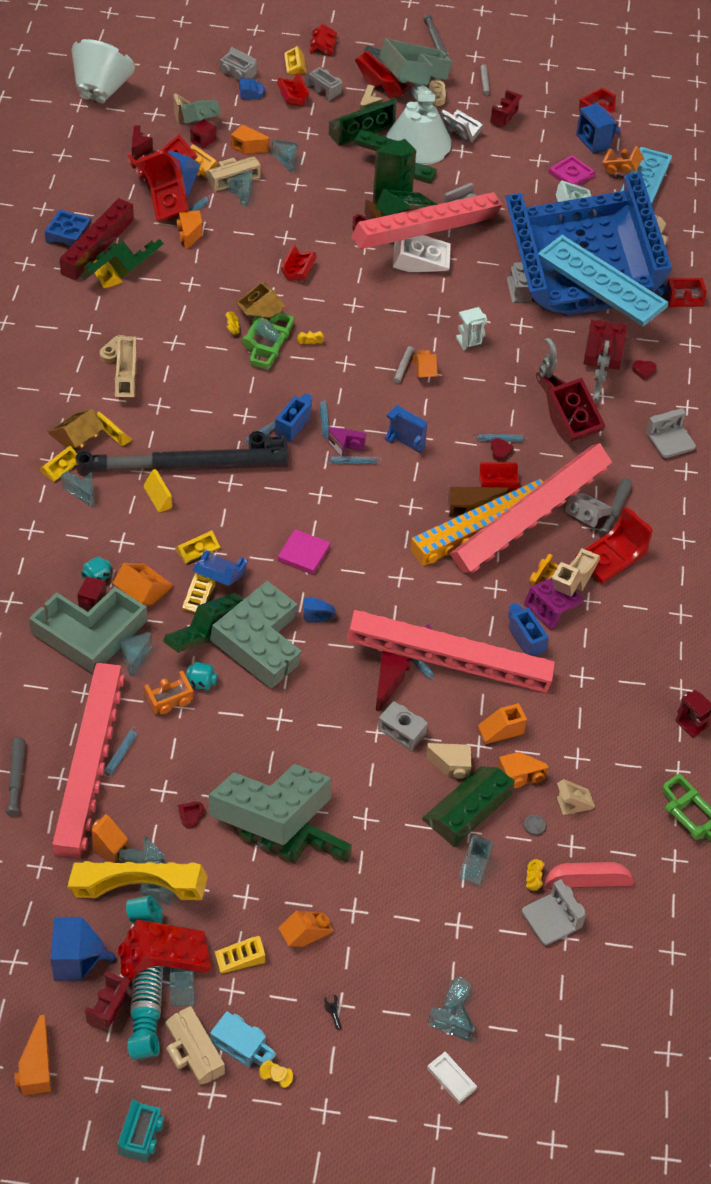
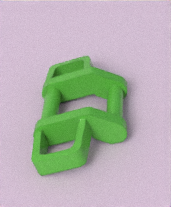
(265, 351)
(675, 807)

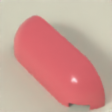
(590, 875)

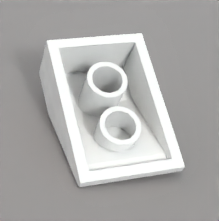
(421, 254)

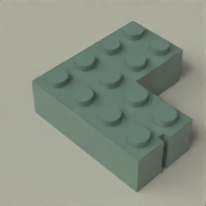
(415, 62)
(252, 634)
(89, 635)
(272, 810)

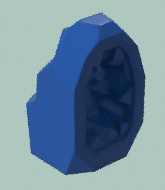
(251, 89)
(317, 610)

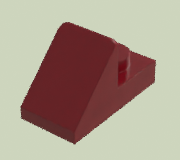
(140, 144)

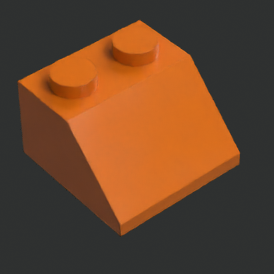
(141, 583)

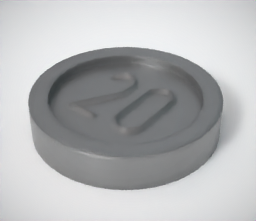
(534, 825)

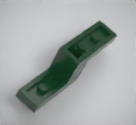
(373, 142)
(121, 258)
(202, 622)
(295, 846)

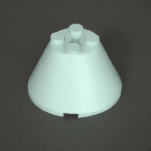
(99, 69)
(424, 130)

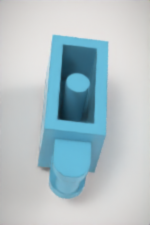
(241, 1040)

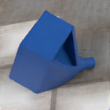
(596, 128)
(75, 949)

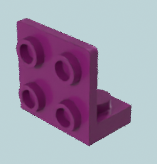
(550, 603)

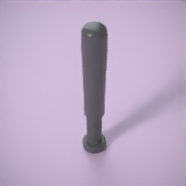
(438, 44)
(619, 499)
(16, 767)

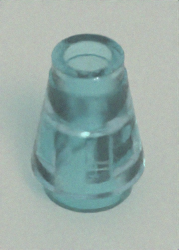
(266, 330)
(458, 991)

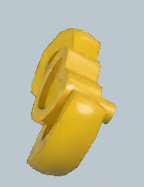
(233, 323)
(310, 338)
(534, 875)
(276, 1073)

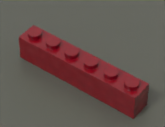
(96, 238)

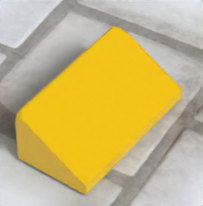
(295, 61)
(108, 275)
(113, 430)
(60, 464)
(158, 492)
(194, 548)

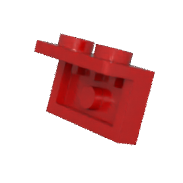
(323, 39)
(293, 90)
(297, 265)
(499, 475)

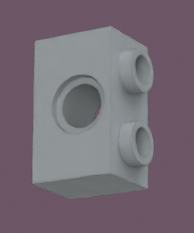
(406, 735)

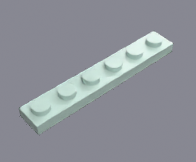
(422, 93)

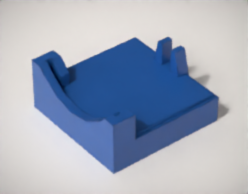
(66, 228)
(406, 428)
(220, 569)

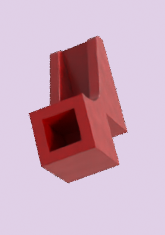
(376, 74)

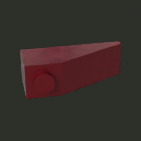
(391, 676)

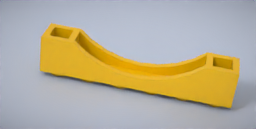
(95, 879)

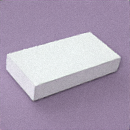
(451, 1077)

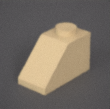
(450, 759)

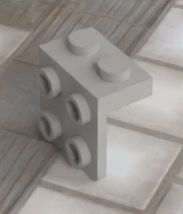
(462, 124)
(668, 433)
(555, 914)

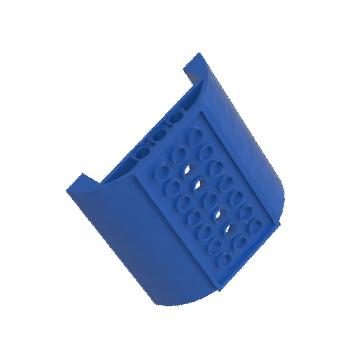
(614, 228)

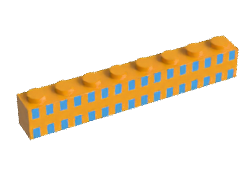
(448, 536)

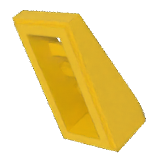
(201, 582)
(246, 945)

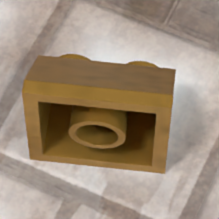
(260, 301)
(77, 429)

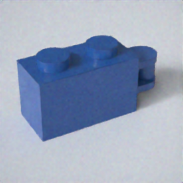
(294, 416)
(527, 630)

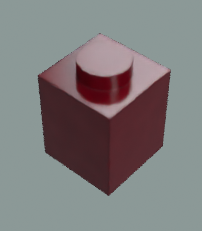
(203, 134)
(91, 592)

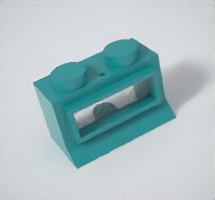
(139, 1131)

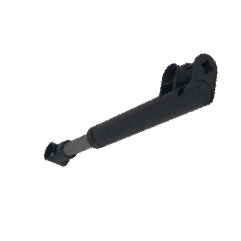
(262, 452)

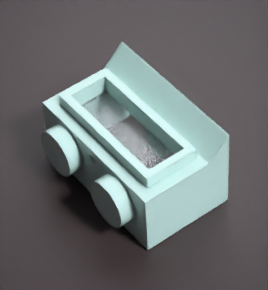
(473, 328)

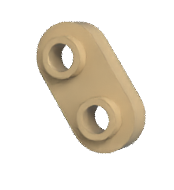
(438, 88)
(108, 353)

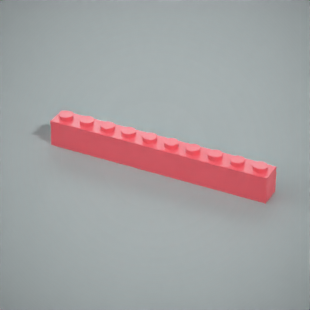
(426, 220)
(531, 508)
(450, 651)
(88, 761)

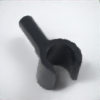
(332, 1008)

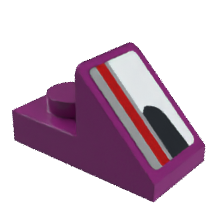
(343, 438)

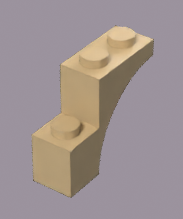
(126, 366)
(575, 575)

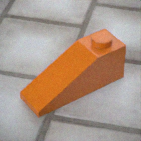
(34, 1062)

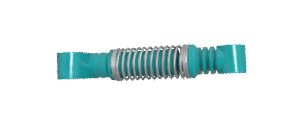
(147, 998)

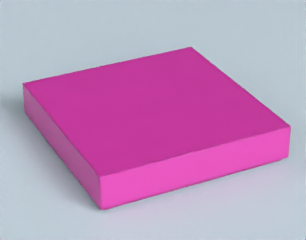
(572, 171)
(303, 551)

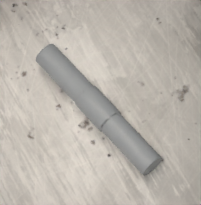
(485, 81)
(403, 365)

